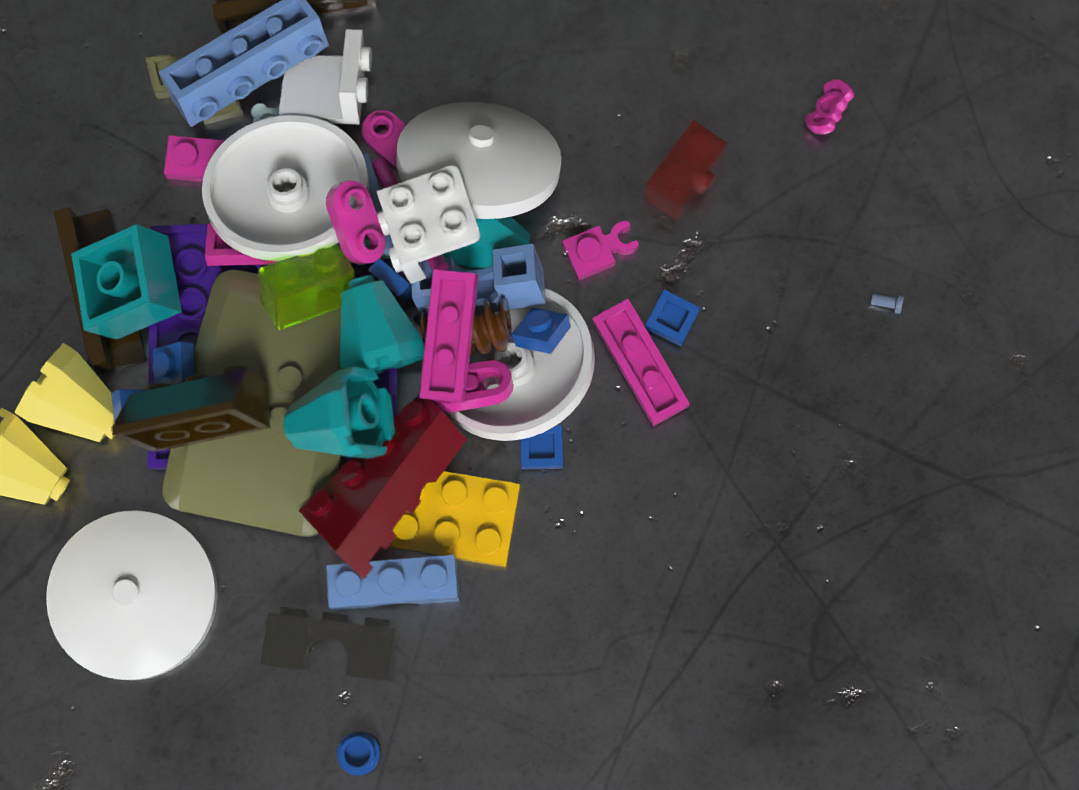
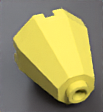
(69, 398)
(27, 465)

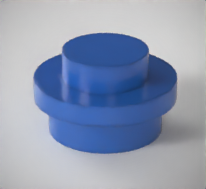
(358, 753)

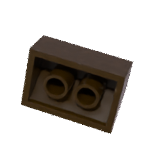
(194, 410)

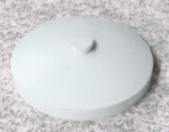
(501, 154)
(272, 185)
(544, 384)
(132, 595)

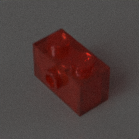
(685, 170)

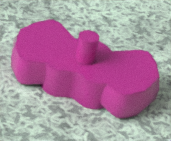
(829, 107)

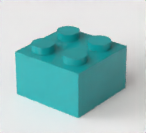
(126, 282)

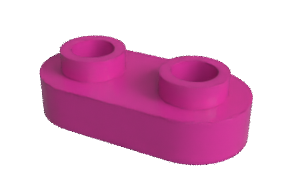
(386, 144)
(353, 224)
(479, 378)

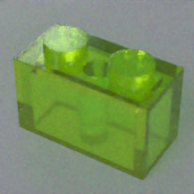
(304, 286)

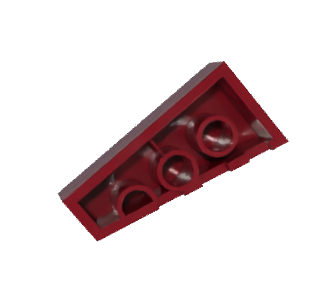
(372, 494)

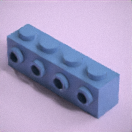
(244, 59)

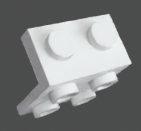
(329, 85)
(426, 219)

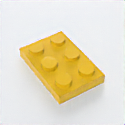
(462, 519)

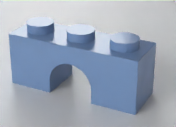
(512, 276)
(394, 582)

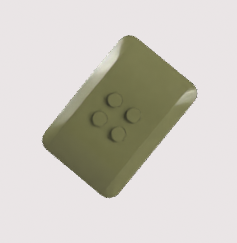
(260, 473)

